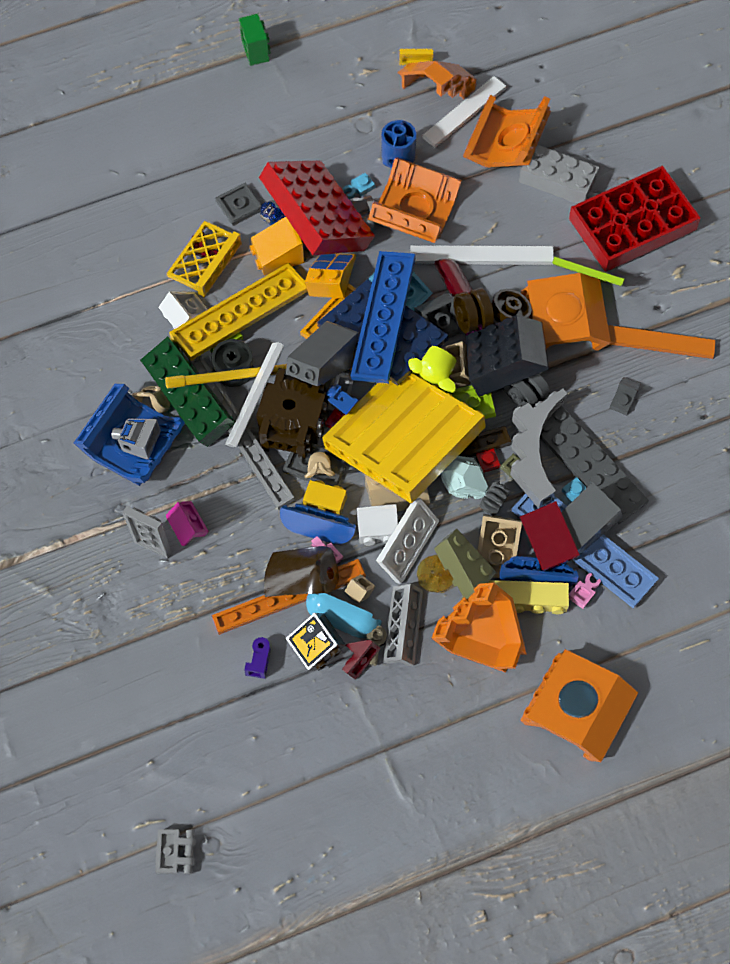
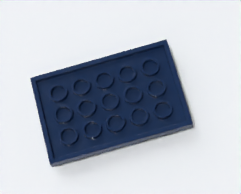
(414, 337)

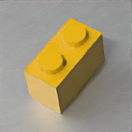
(325, 497)

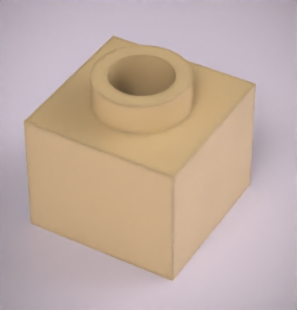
(359, 588)

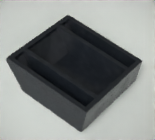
(505, 353)

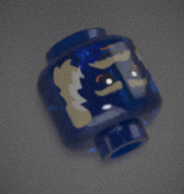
(271, 212)

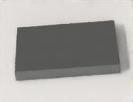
(299, 467)

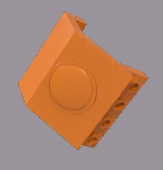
(506, 135)
(416, 200)
(569, 309)

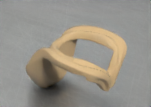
(158, 399)
(319, 464)

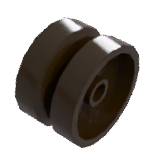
(508, 304)
(473, 310)

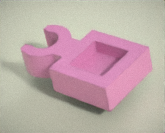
(583, 593)

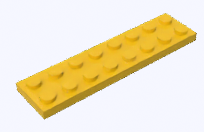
(239, 311)

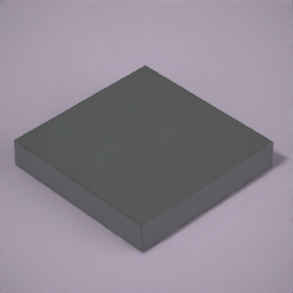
(238, 204)

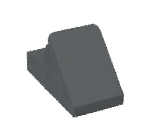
(624, 396)

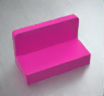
(186, 522)

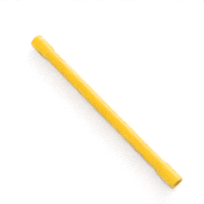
(181, 381)

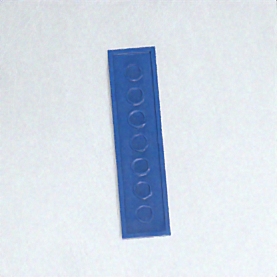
(383, 317)

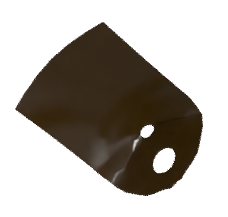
(296, 572)

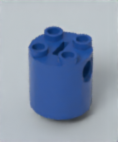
(398, 141)

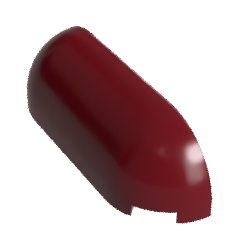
(452, 276)

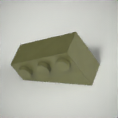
(463, 563)

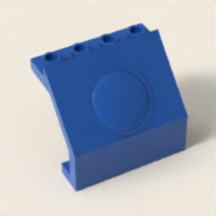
(112, 413)

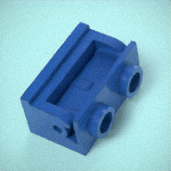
(340, 399)

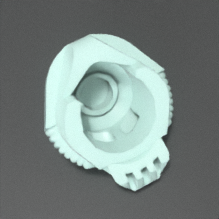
(465, 478)

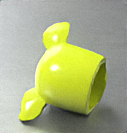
(435, 367)

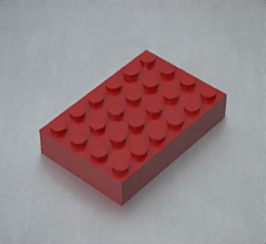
(316, 207)
(634, 218)

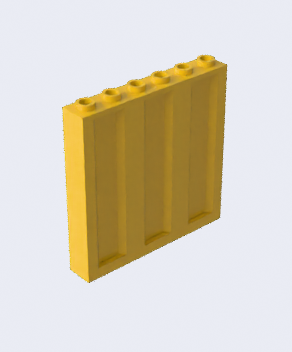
(404, 434)

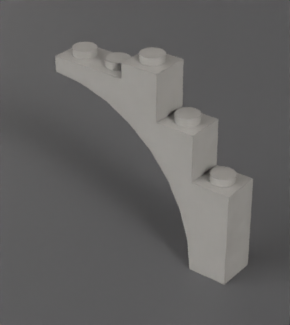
(528, 469)

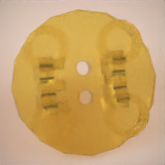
(430, 581)

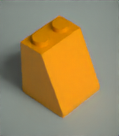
(277, 247)

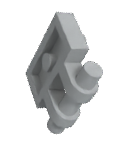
(168, 851)

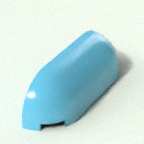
(342, 614)

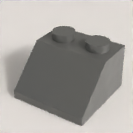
(441, 314)

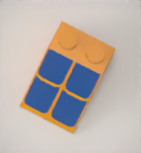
(330, 275)

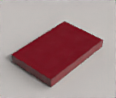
(549, 536)

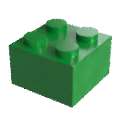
(254, 39)

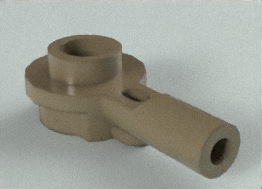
(378, 637)

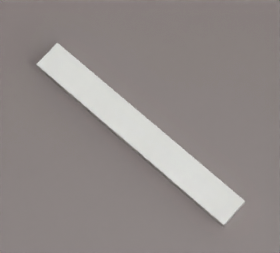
(485, 254)

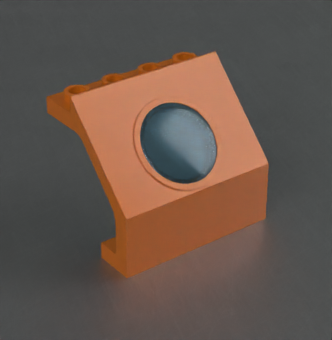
(581, 704)

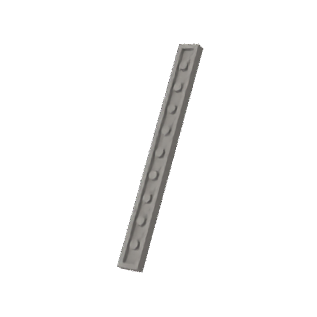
(251, 448)

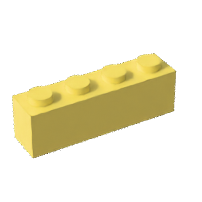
(537, 596)

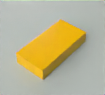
(415, 55)

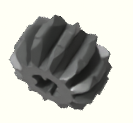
(494, 498)

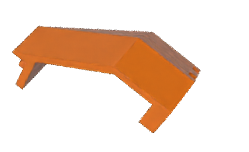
(447, 76)
(483, 629)

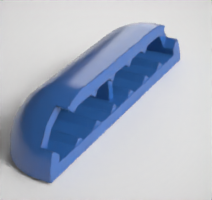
(317, 523)
(529, 570)

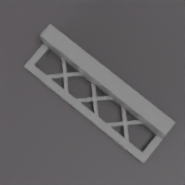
(407, 623)

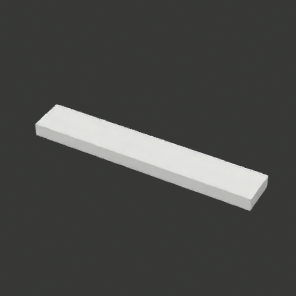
(463, 112)
(254, 394)

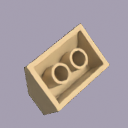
(382, 496)

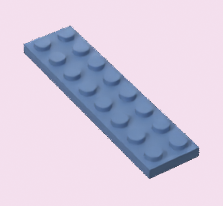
(606, 562)

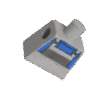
(138, 436)

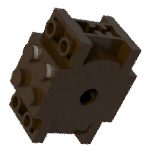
(292, 426)

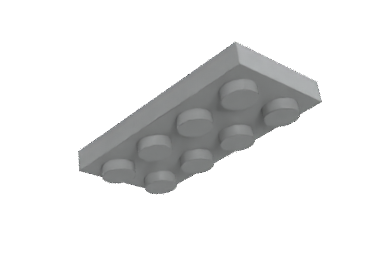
(147, 531)

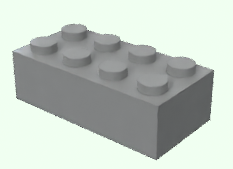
(559, 175)

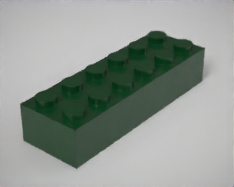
(194, 403)

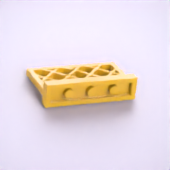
(218, 263)

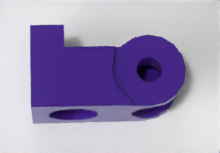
(260, 659)

